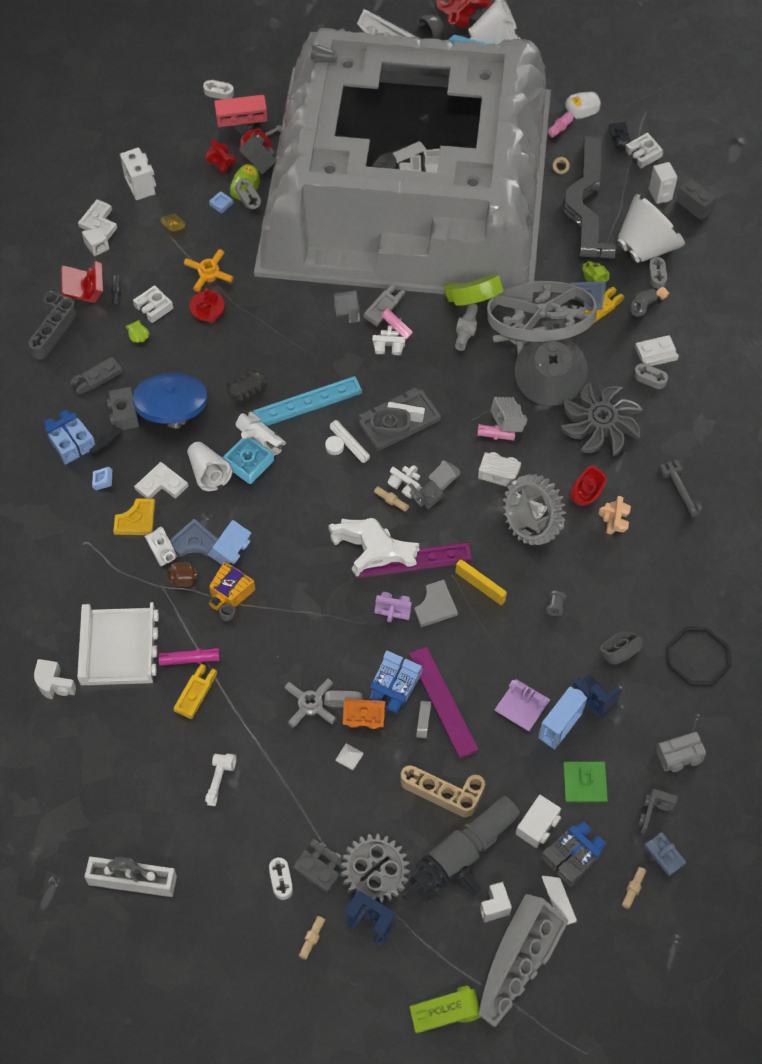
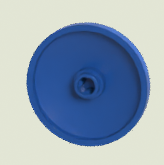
(170, 398)

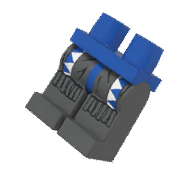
(573, 853)

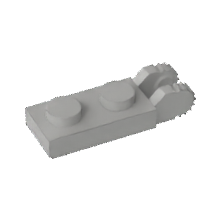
(383, 302)

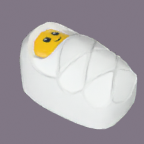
(583, 104)

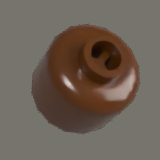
(181, 574)

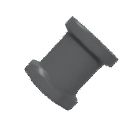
(556, 603)

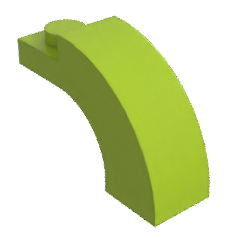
(474, 291)

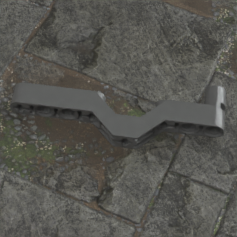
(579, 212)

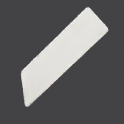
(405, 153)
(559, 897)

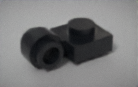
(619, 133)

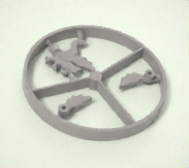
(542, 310)

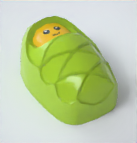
(245, 172)

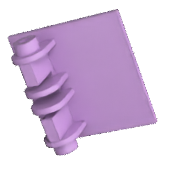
(522, 704)

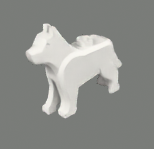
(376, 543)

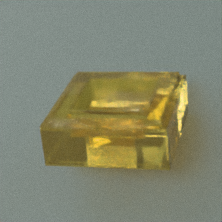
(173, 222)

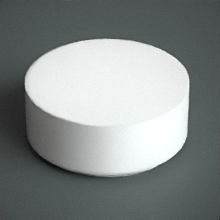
(334, 445)

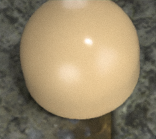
(562, 160)

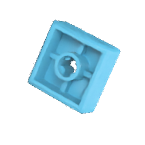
(257, 459)

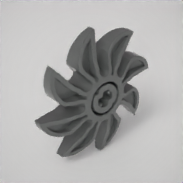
(601, 419)

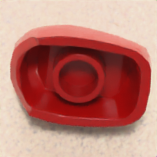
(588, 486)

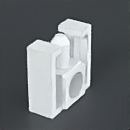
(647, 147)
(156, 301)

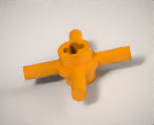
(208, 270)

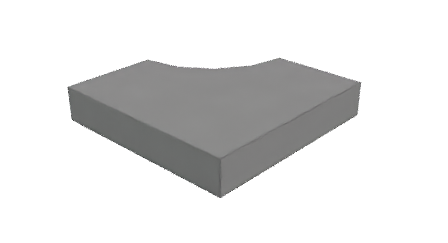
(436, 605)

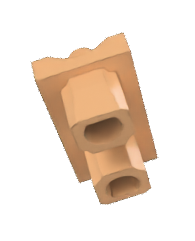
(612, 515)

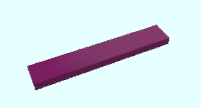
(425, 559)
(444, 704)

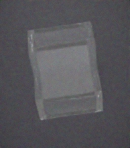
(347, 304)

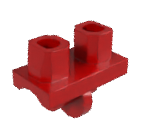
(218, 156)

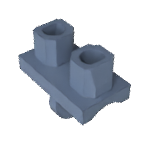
(665, 854)

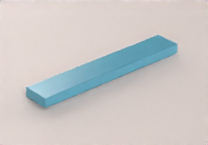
(308, 401)

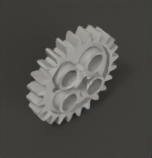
(362, 854)

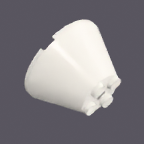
(494, 25)
(647, 232)

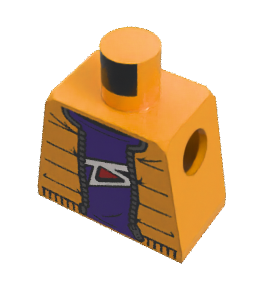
(230, 587)

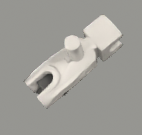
(261, 433)

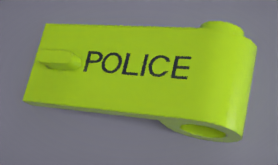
(446, 1010)

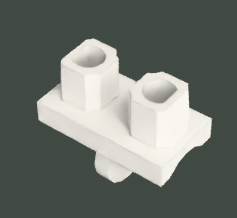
(388, 338)
(398, 477)
(161, 546)

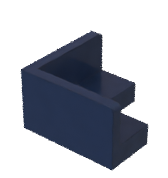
(597, 697)

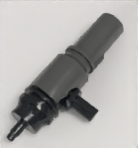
(460, 851)

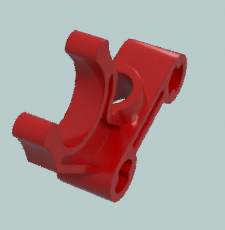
(461, 10)

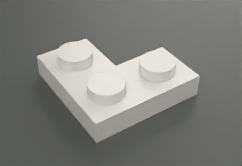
(95, 219)
(161, 478)

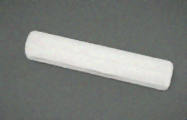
(350, 441)

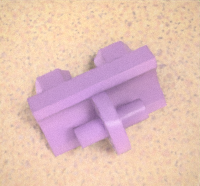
(393, 607)

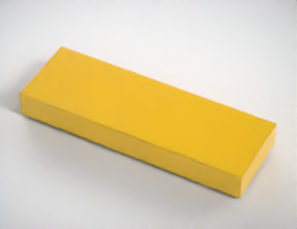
(481, 582)

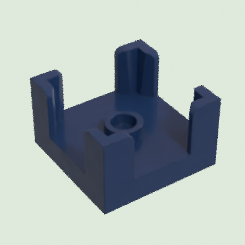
(375, 912)

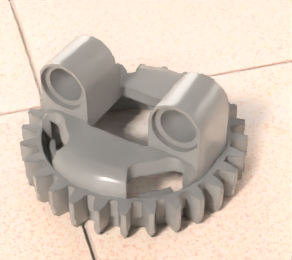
(521, 515)

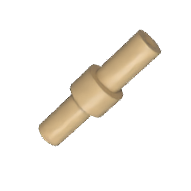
(391, 498)
(633, 887)
(311, 937)

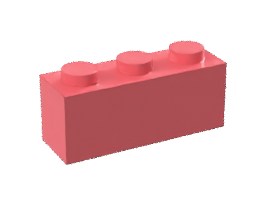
(241, 110)

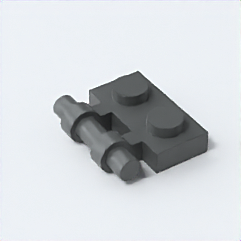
(317, 871)

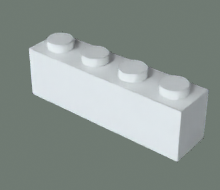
(157, 880)

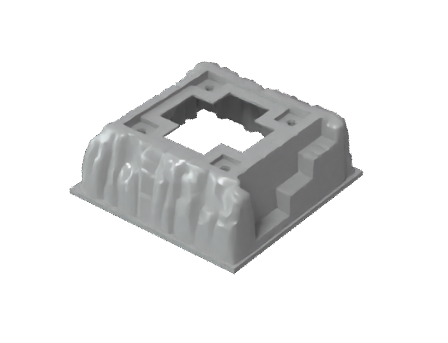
(405, 227)

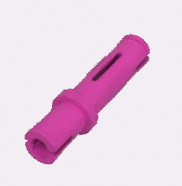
(184, 657)

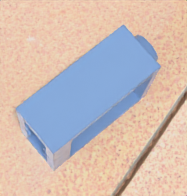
(562, 717)

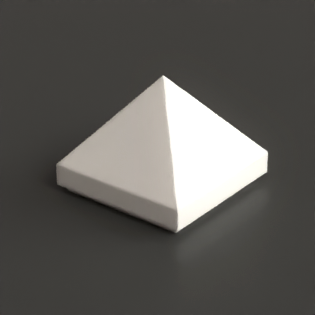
(349, 756)

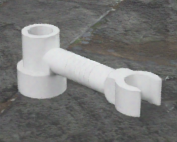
(222, 763)

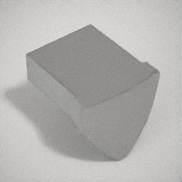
(444, 474)

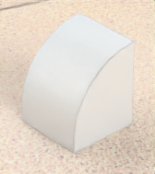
(95, 241)

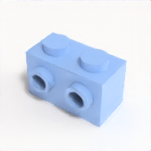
(229, 543)

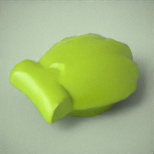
(137, 332)

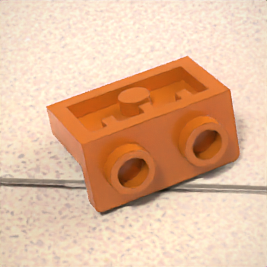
(363, 713)

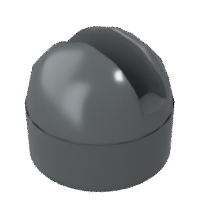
(226, 612)

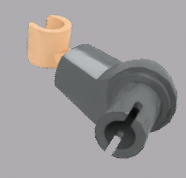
(645, 298)

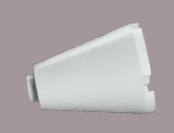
(208, 467)

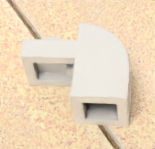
(48, 680)

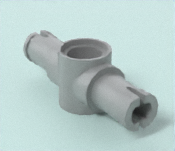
(466, 326)

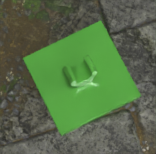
(585, 782)

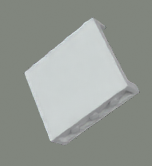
(117, 646)

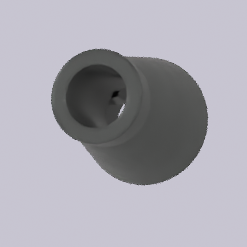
(322, 54)

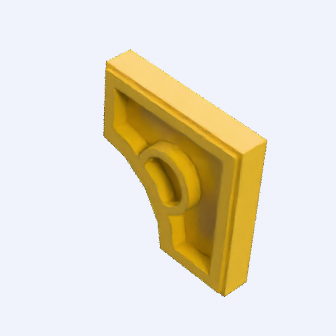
(137, 520)

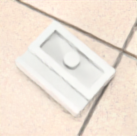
(657, 351)

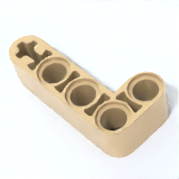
(441, 787)

